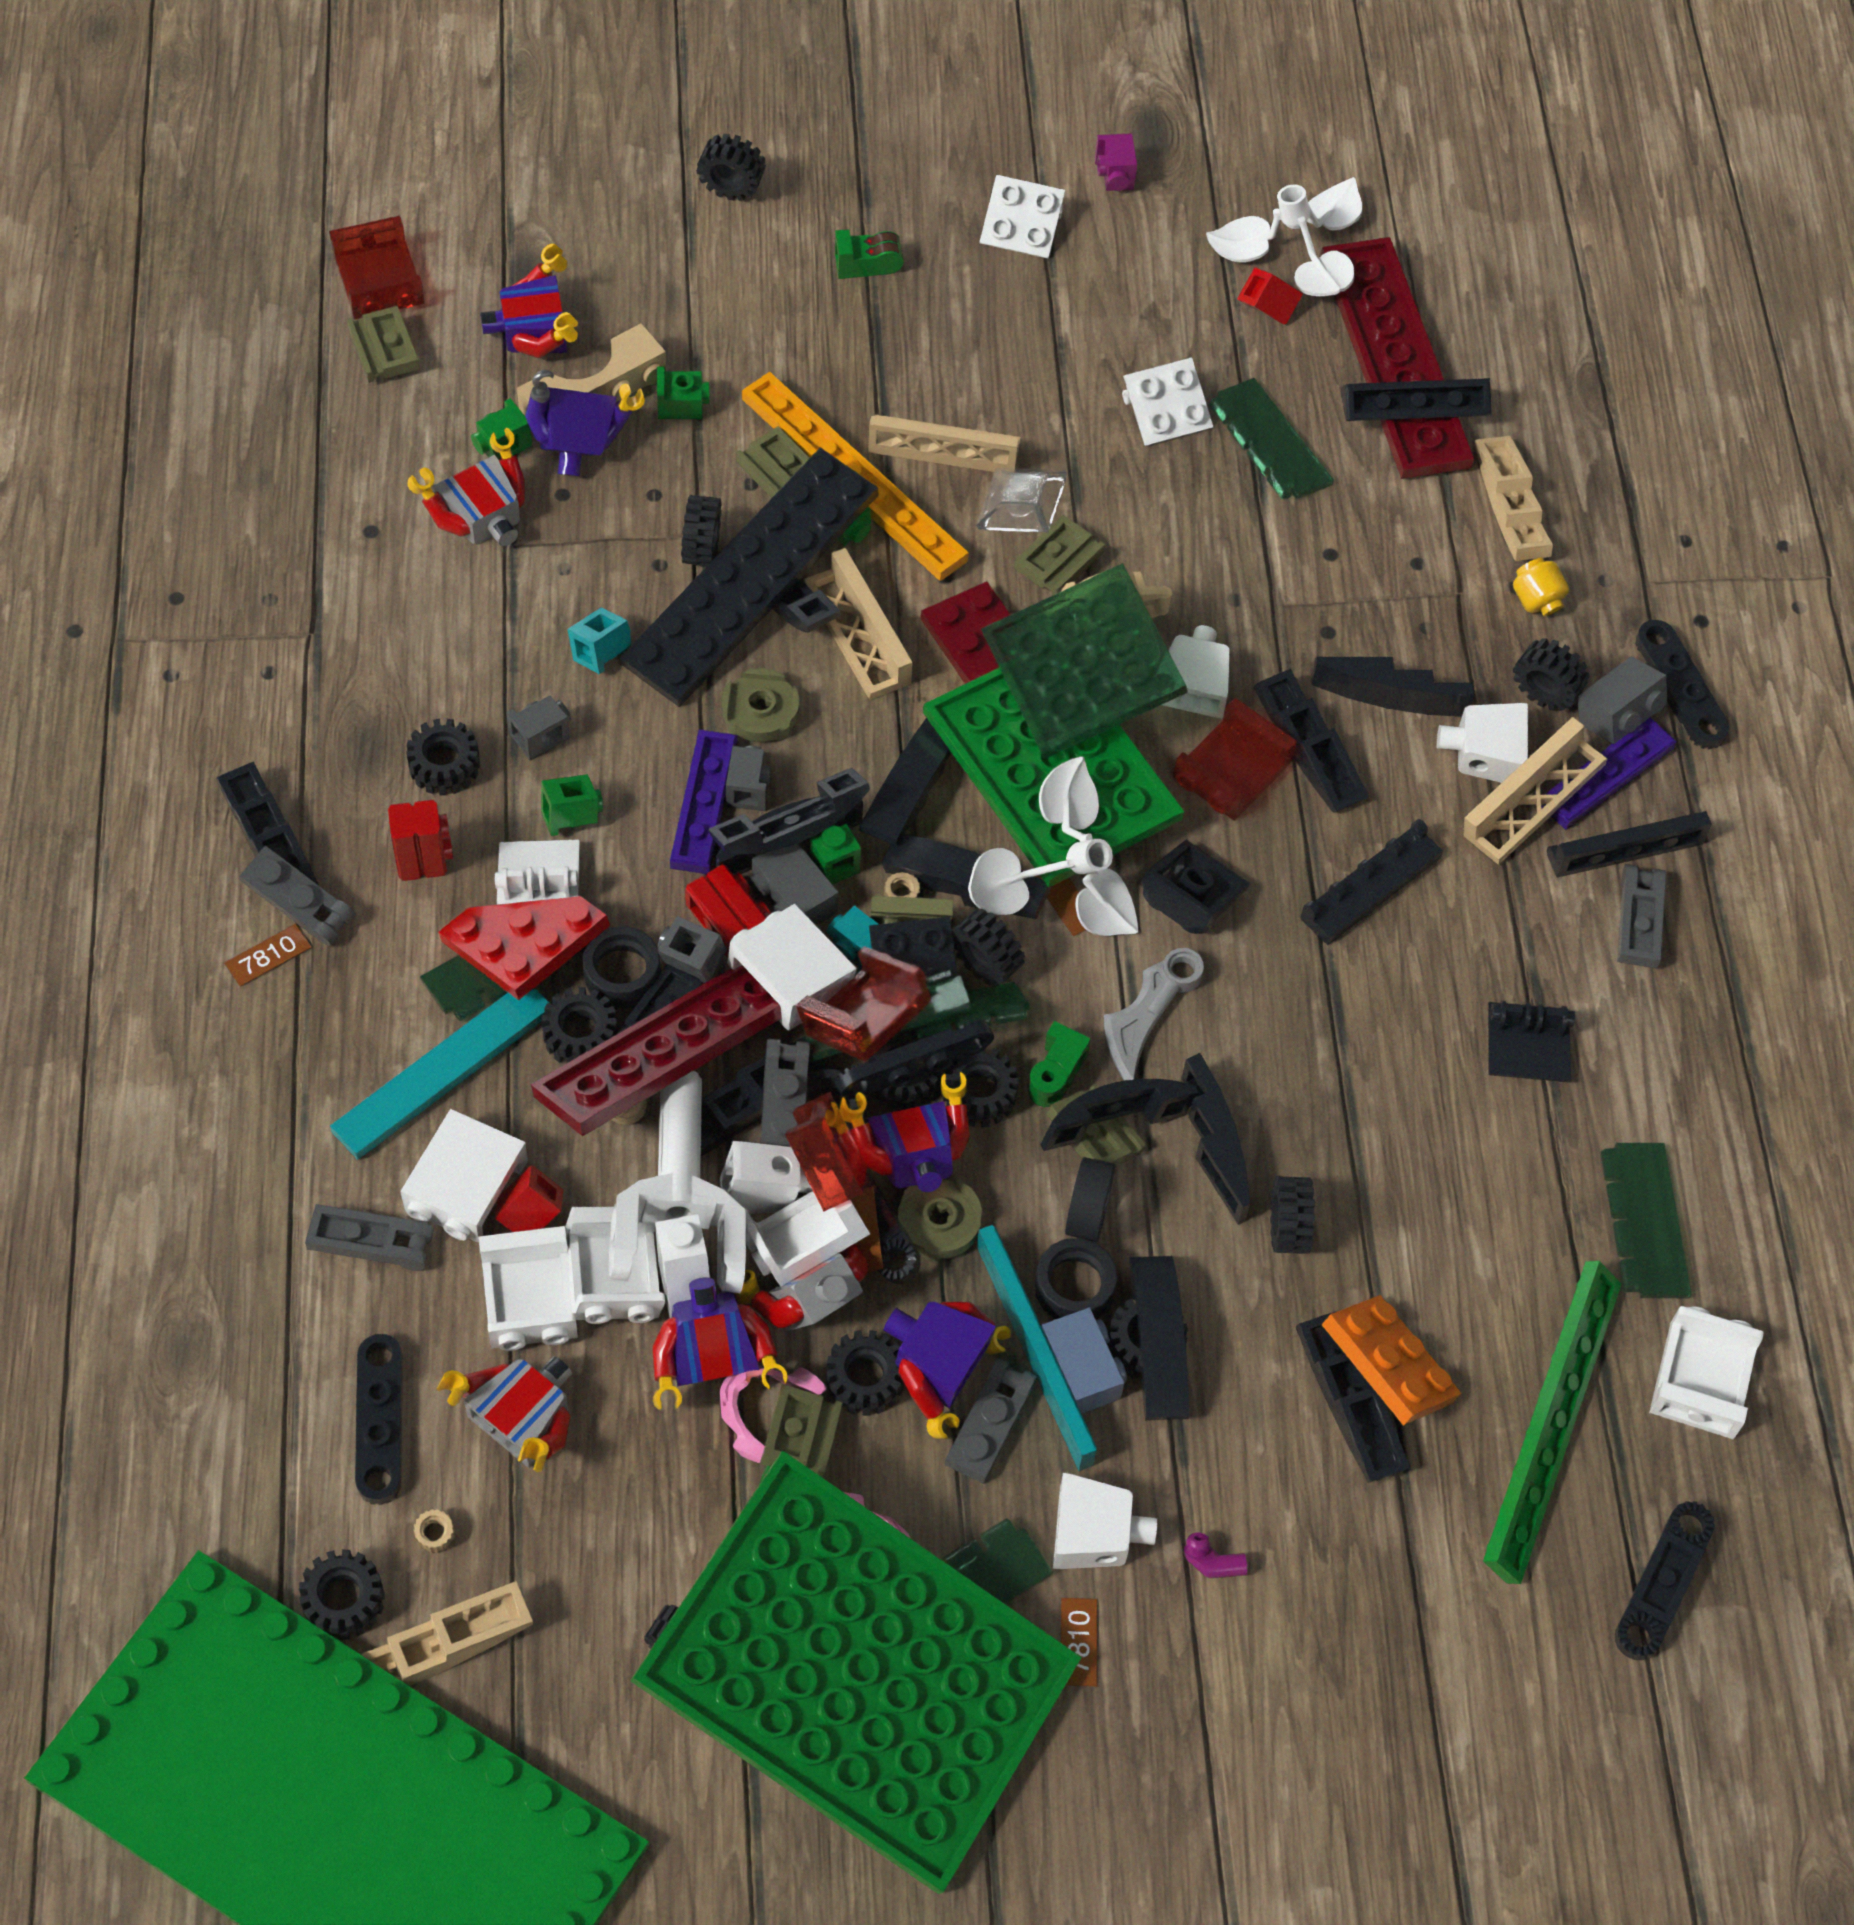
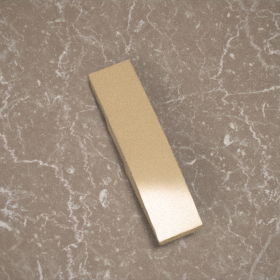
(1512, 499)
(453, 1635)

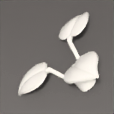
(1334, 209)
(1105, 903)

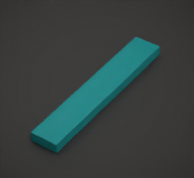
(438, 1072)
(1036, 1348)

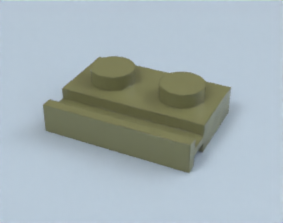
(383, 344)
(772, 460)
(1059, 555)
(902, 909)
(1106, 1140)
(802, 1428)

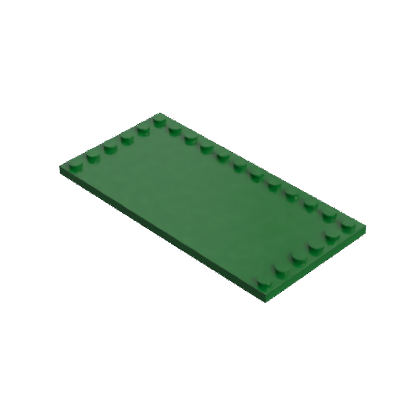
(315, 1782)

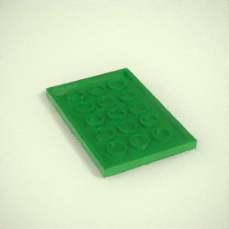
(1004, 763)

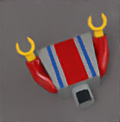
(478, 500)
(809, 1295)
(516, 1406)

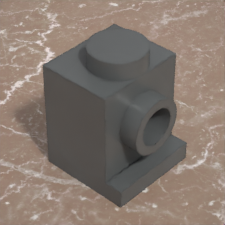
(539, 726)
(747, 779)
(686, 935)

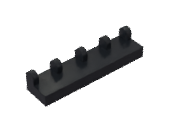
(1629, 844)
(1371, 883)

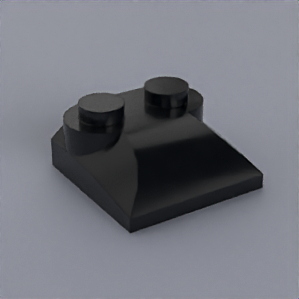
(1192, 887)

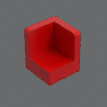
(1270, 295)
(529, 1202)

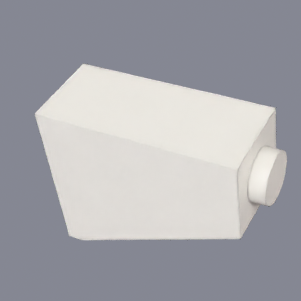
(680, 1257)

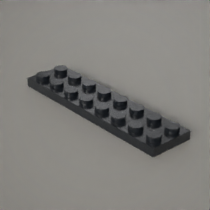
(749, 577)

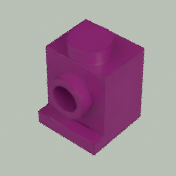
(1116, 161)

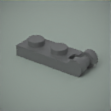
(296, 895)
(1641, 916)
(782, 1090)
(368, 1236)
(990, 1422)

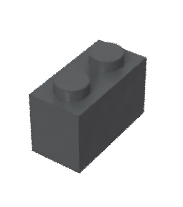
(1622, 700)
(793, 878)

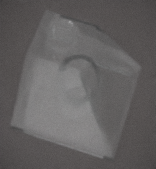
(1021, 500)

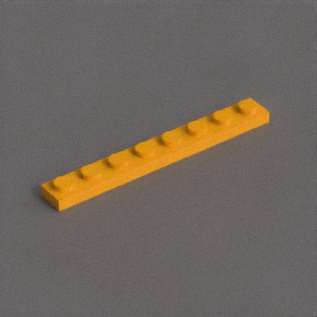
(891, 509)

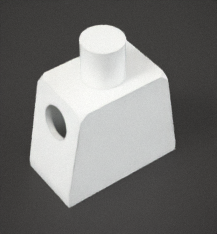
(1204, 671)
(1489, 740)
(763, 1176)
(1097, 1524)

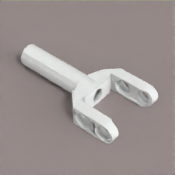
(680, 1191)

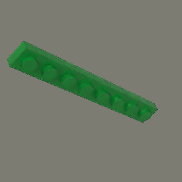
(1552, 1423)

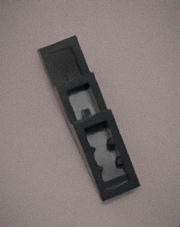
(1378, 684)
(1317, 748)
(907, 786)
(261, 817)
(950, 869)
(739, 1102)
(1219, 1145)
(1354, 1404)

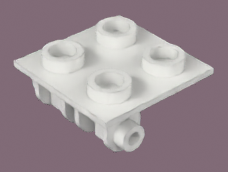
(1022, 216)
(1167, 401)
(537, 870)

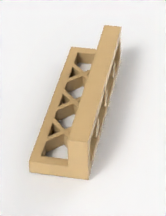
(942, 444)
(874, 627)
(1523, 781)

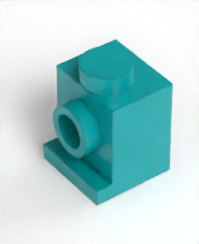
(599, 639)
(851, 933)

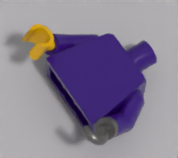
(576, 420)

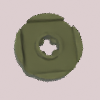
(755, 724)
(943, 1240)

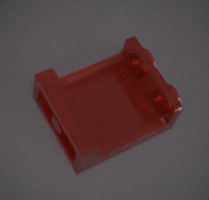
(376, 266)
(1235, 760)
(868, 1006)
(827, 1152)

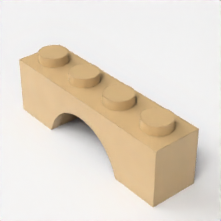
(632, 362)

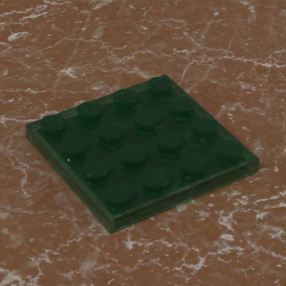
(1084, 661)

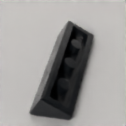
(1416, 399)

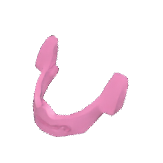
(746, 1443)

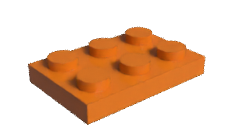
(1391, 1359)

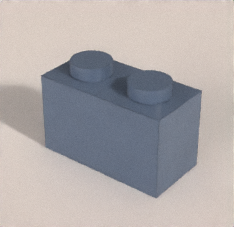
(1085, 1359)

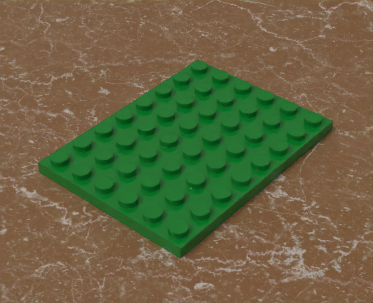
(858, 1671)

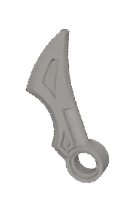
(1129, 1028)

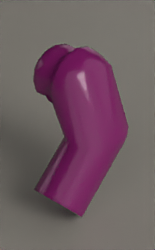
(1209, 1562)

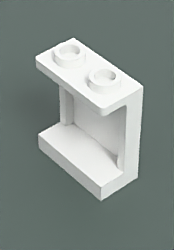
(791, 961)
(462, 1175)
(802, 1236)
(527, 1288)
(592, 1292)
(1706, 1371)

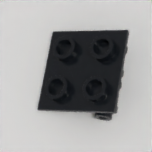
(918, 942)
(1529, 1041)

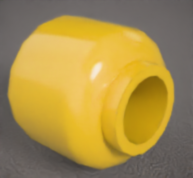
(1541, 587)

